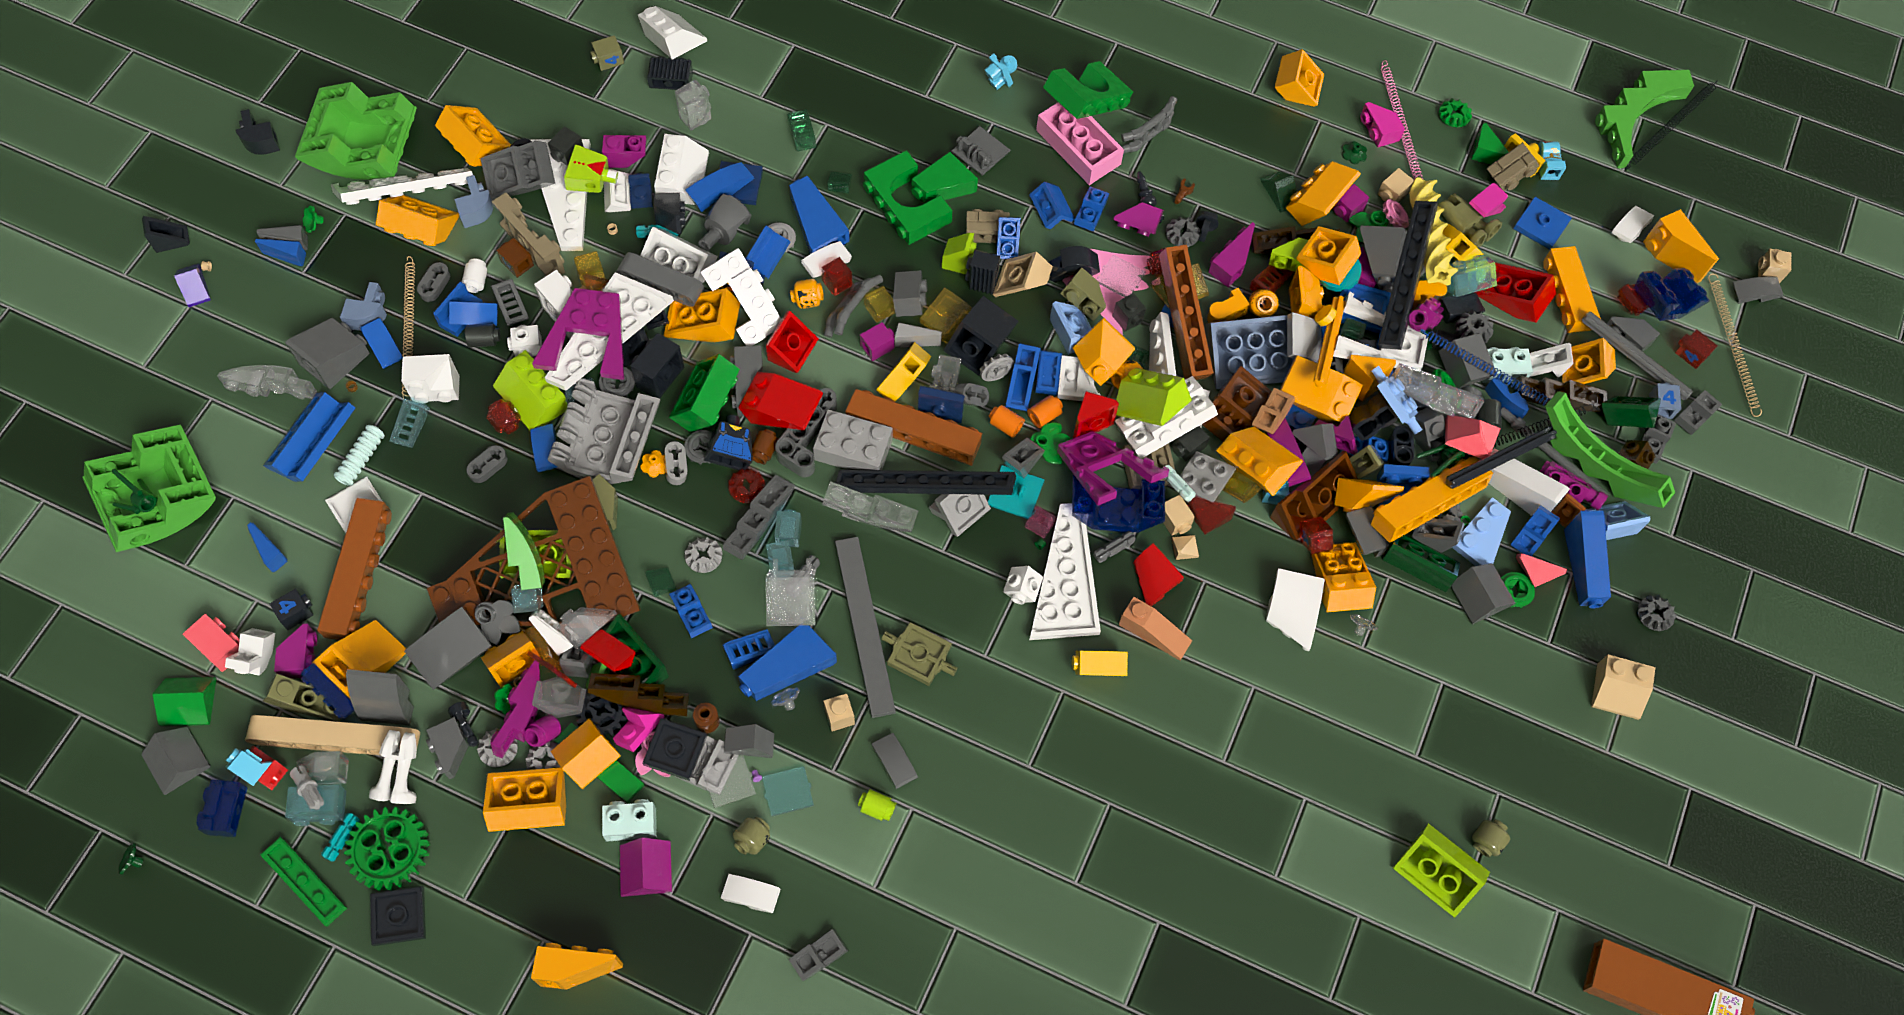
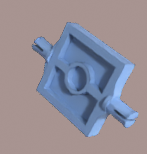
(1402, 405)

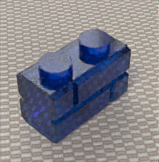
(222, 808)

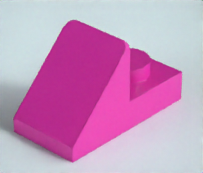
(1489, 201)
(637, 728)

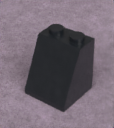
(980, 334)

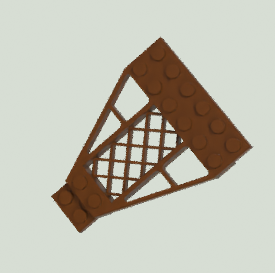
(586, 542)

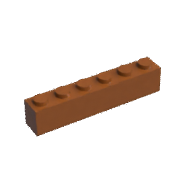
(1186, 312)
(917, 427)
(355, 569)

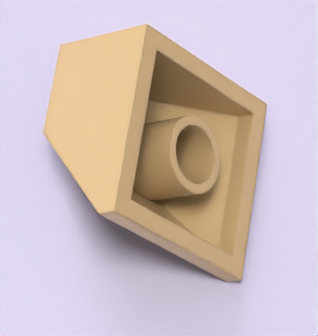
(1022, 274)

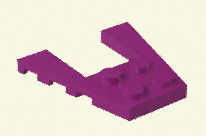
(591, 314)
(1095, 452)

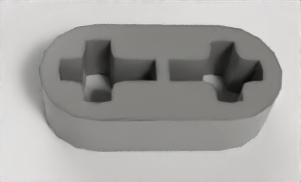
(670, 463)

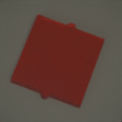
(552, 669)

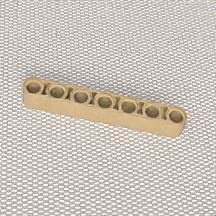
(320, 734)

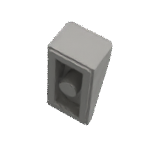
(908, 334)

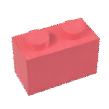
(212, 641)

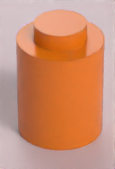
(1045, 411)
(1006, 420)

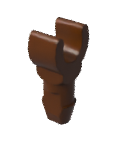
(1184, 191)

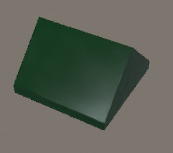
(1631, 411)

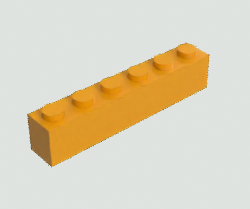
(1425, 502)

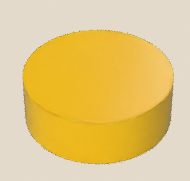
(1325, 315)

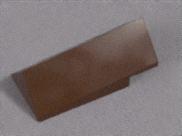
(1313, 497)

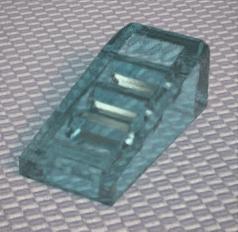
(404, 412)

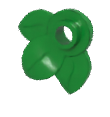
(1366, 219)
(1051, 436)

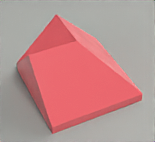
(1470, 435)

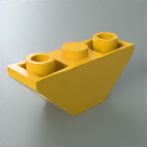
(1460, 244)
(904, 372)

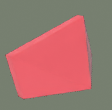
(1538, 570)

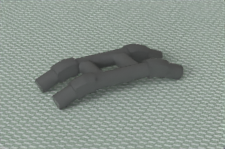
(1149, 129)
(838, 318)

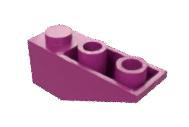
(1231, 261)

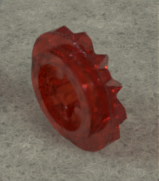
(741, 493)

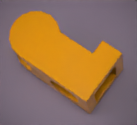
(1426, 290)
(1229, 309)

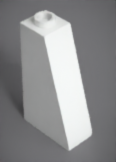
(1526, 486)

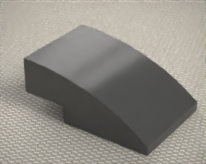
(518, 169)
(448, 648)
(379, 697)

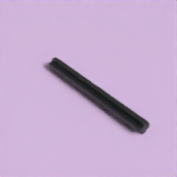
(1500, 457)

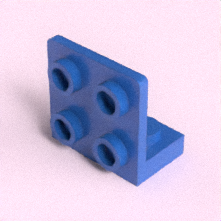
(1402, 476)

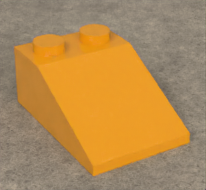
(1680, 245)
(709, 320)
(1327, 403)

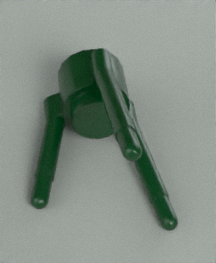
(1449, 456)
(141, 500)

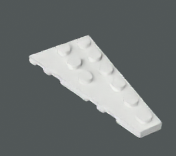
(397, 185)
(566, 206)
(586, 351)
(1067, 592)

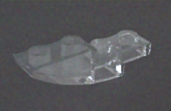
(263, 378)
(1437, 395)
(870, 510)

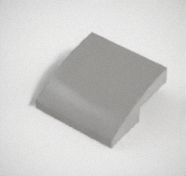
(1303, 337)
(710, 755)

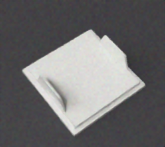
(344, 501)

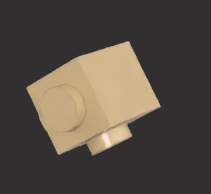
(1775, 264)

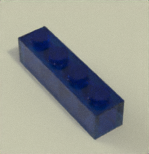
(328, 691)

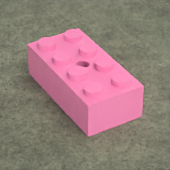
(1080, 142)

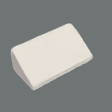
(617, 195)

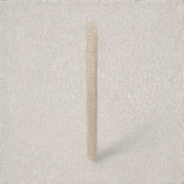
(407, 314)
(1755, 398)

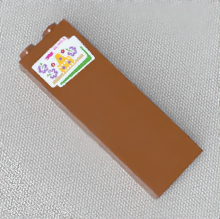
(1657, 987)

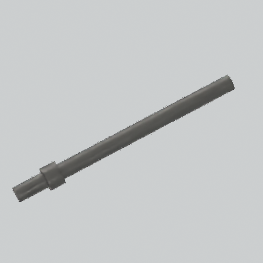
(1518, 423)

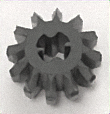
(1473, 324)

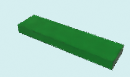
(615, 777)
(303, 881)

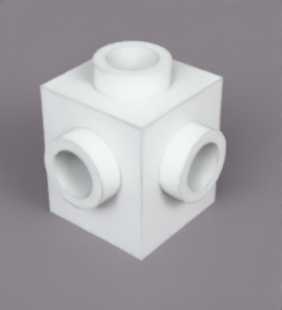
(525, 338)
(1023, 584)

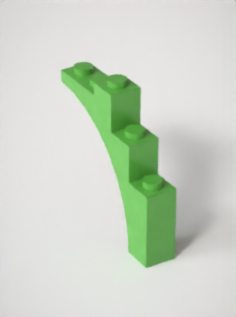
(1648, 91)
(1601, 462)

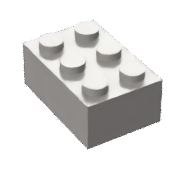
(852, 442)

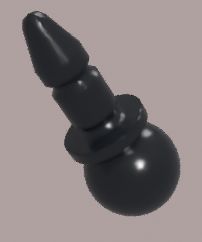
(1145, 194)

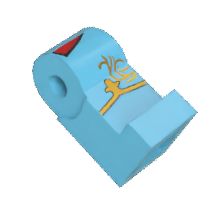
(1551, 153)

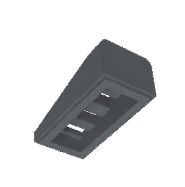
(288, 233)
(503, 287)

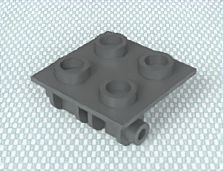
(980, 150)

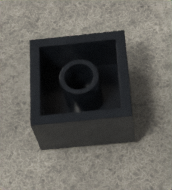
(657, 366)

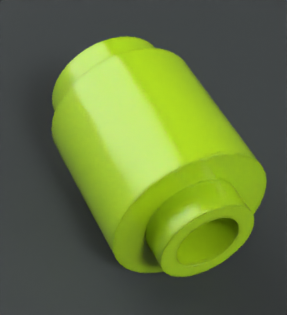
(877, 805)

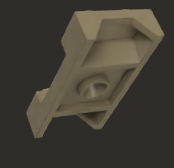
(542, 250)

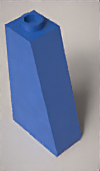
(816, 217)
(1589, 557)
(788, 662)

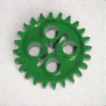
(365, 857)

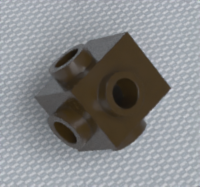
(1638, 452)

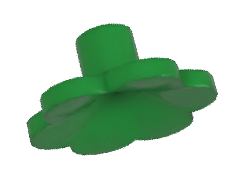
(311, 219)
(501, 696)

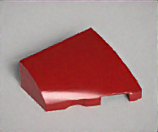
(1155, 574)

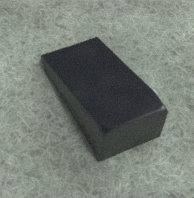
(1456, 306)

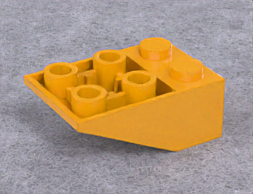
(1346, 577)
(364, 650)
(569, 968)

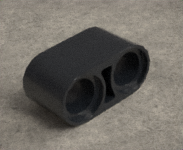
(1400, 448)

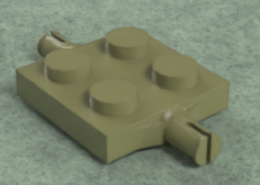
(919, 654)

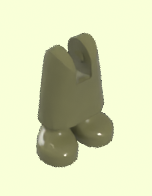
(1466, 219)

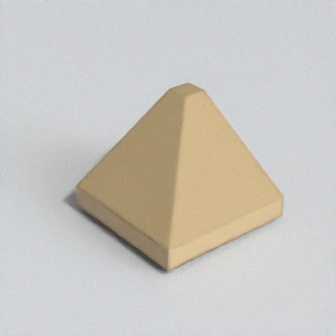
(1185, 547)

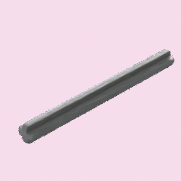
(1634, 353)

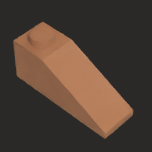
(1154, 628)

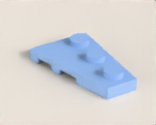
(1484, 533)

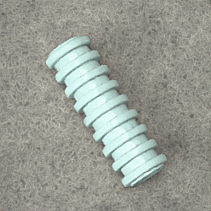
(359, 455)

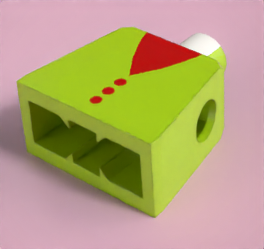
(588, 171)

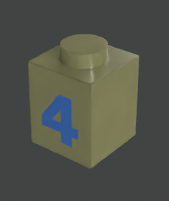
(607, 53)

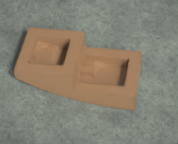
(1274, 411)

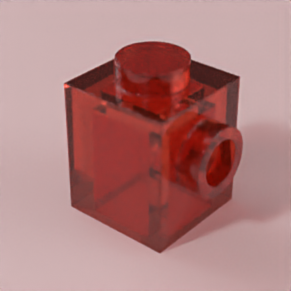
(836, 276)

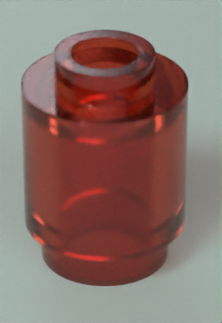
(1632, 300)

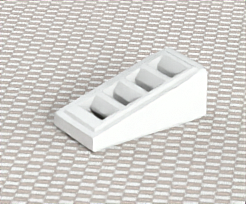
(548, 629)

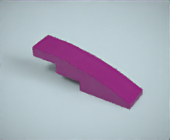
(1285, 437)

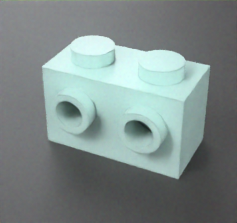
(1511, 361)
(629, 821)

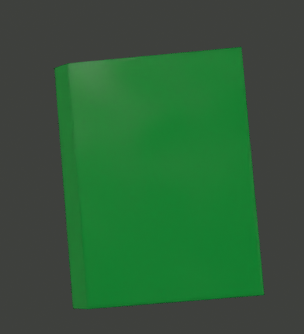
(184, 701)

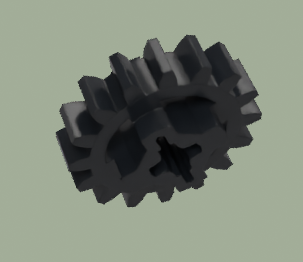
(593, 706)

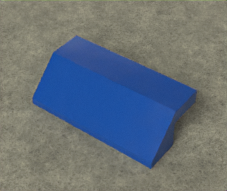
(309, 437)

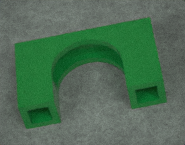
(1101, 92)
(910, 222)

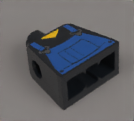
(730, 445)

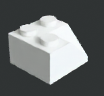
(430, 378)

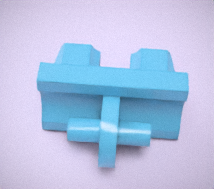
(1000, 72)

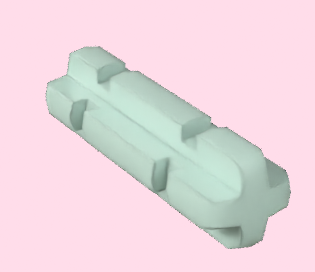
(1179, 485)

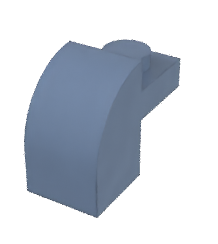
(474, 207)
(359, 313)

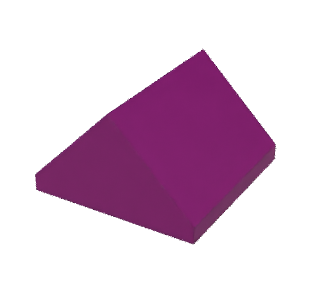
(645, 867)

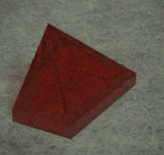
(1210, 514)

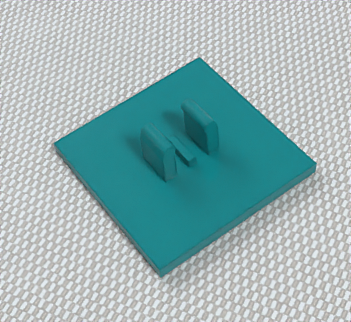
(1023, 497)

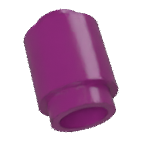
(542, 731)

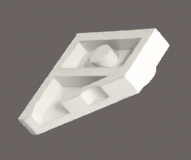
(1074, 380)

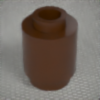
(764, 446)
(709, 723)

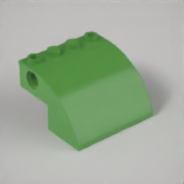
(356, 133)
(170, 472)

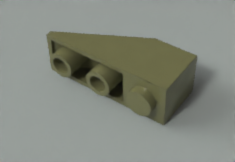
(297, 698)

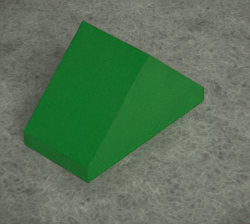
(1488, 146)

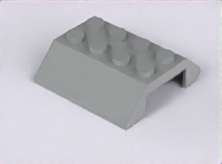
(604, 434)

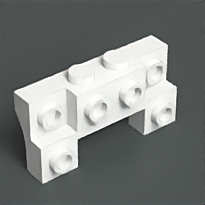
(752, 296)
(1147, 437)

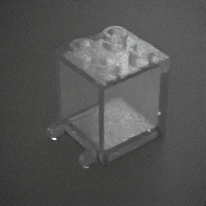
(791, 596)

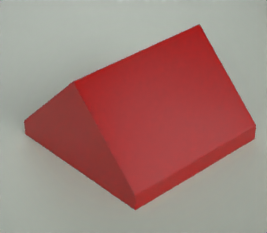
(790, 343)
(1095, 414)

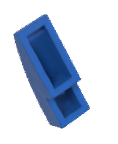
(724, 181)
(1023, 377)

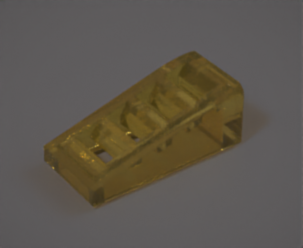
(543, 647)

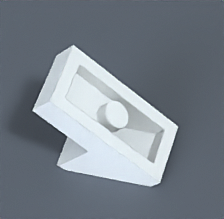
(1553, 359)

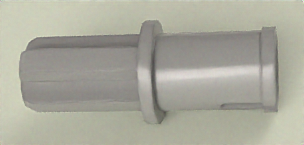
(307, 788)

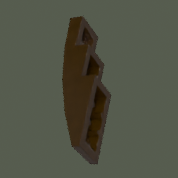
(1266, 241)
(1576, 392)
(631, 693)

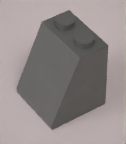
(1384, 252)
(328, 351)

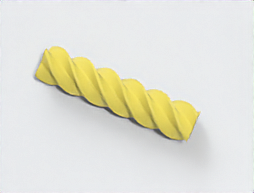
(1437, 256)

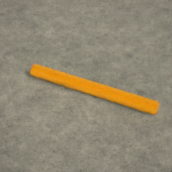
(1328, 344)

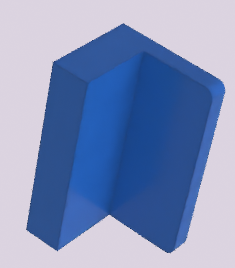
(1051, 205)
(767, 251)
(459, 294)

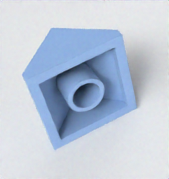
(1069, 324)
(1622, 519)

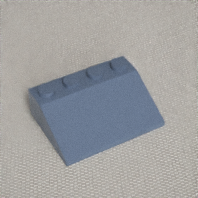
(1250, 343)

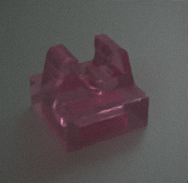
(1041, 522)

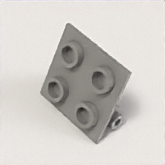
(1207, 475)

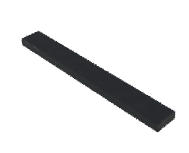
(1408, 275)
(928, 482)

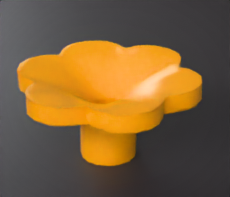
(653, 464)

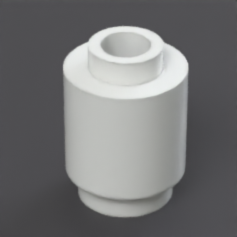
(474, 275)

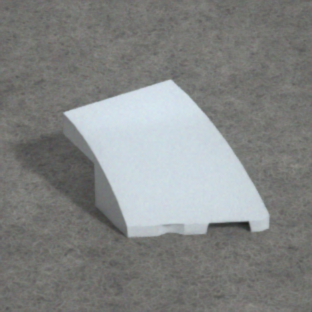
(1295, 605)

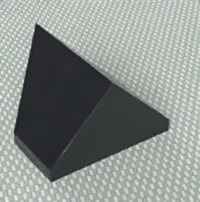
(164, 234)

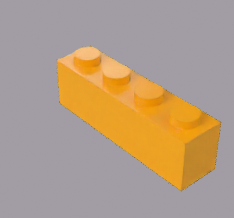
(1572, 287)

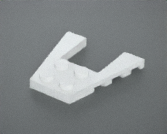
(1413, 346)

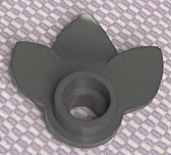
(499, 621)

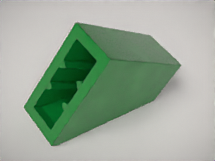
(944, 178)

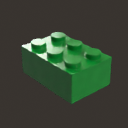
(704, 393)

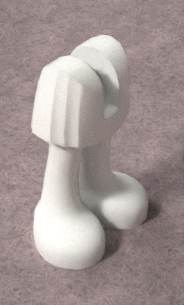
(404, 755)

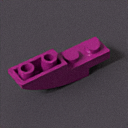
(521, 712)

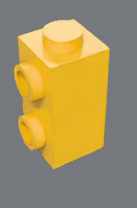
(1100, 663)

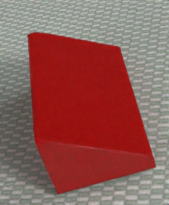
(609, 651)

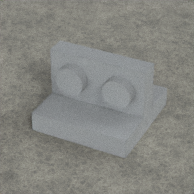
(959, 510)

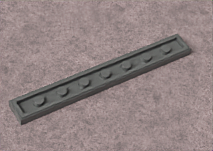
(865, 628)

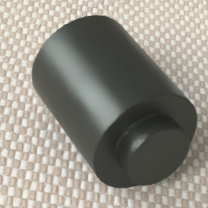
(482, 335)
(1491, 412)

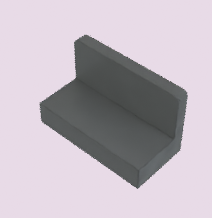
(1366, 535)

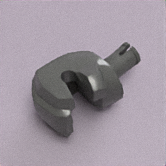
(723, 221)

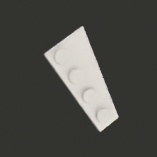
(1161, 350)

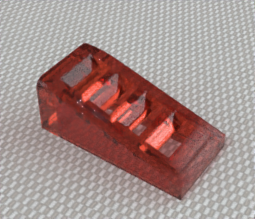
(1257, 283)

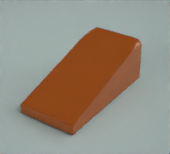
(1568, 510)

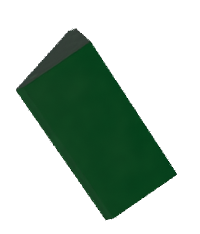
(1423, 562)
(645, 662)

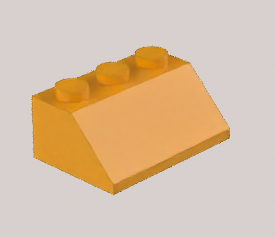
(470, 133)
(1321, 192)
(416, 219)
(1259, 458)
(525, 799)

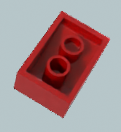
(1520, 292)
(779, 402)

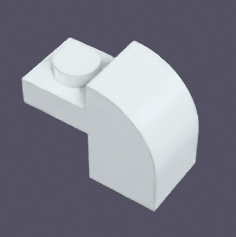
(253, 652)

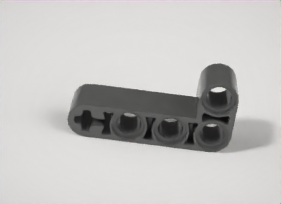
(662, 278)
(799, 445)

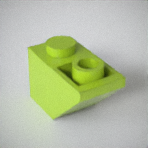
(958, 251)
(1285, 255)

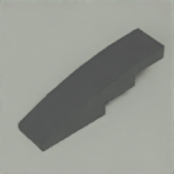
(758, 517)

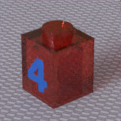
(1695, 348)
(1316, 535)

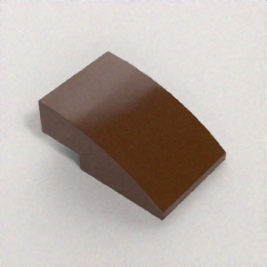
(1237, 404)

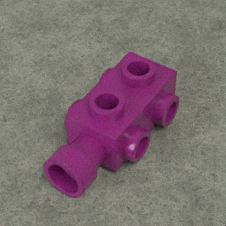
(1427, 315)
(1571, 480)

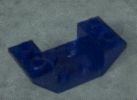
(1671, 296)
(1130, 510)

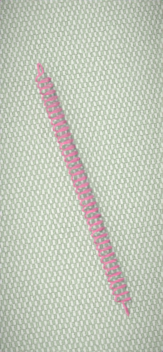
(1401, 121)

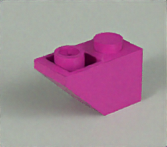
(1382, 124)

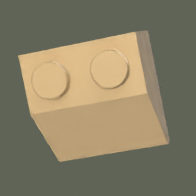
(1622, 686)

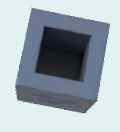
(1670, 399)

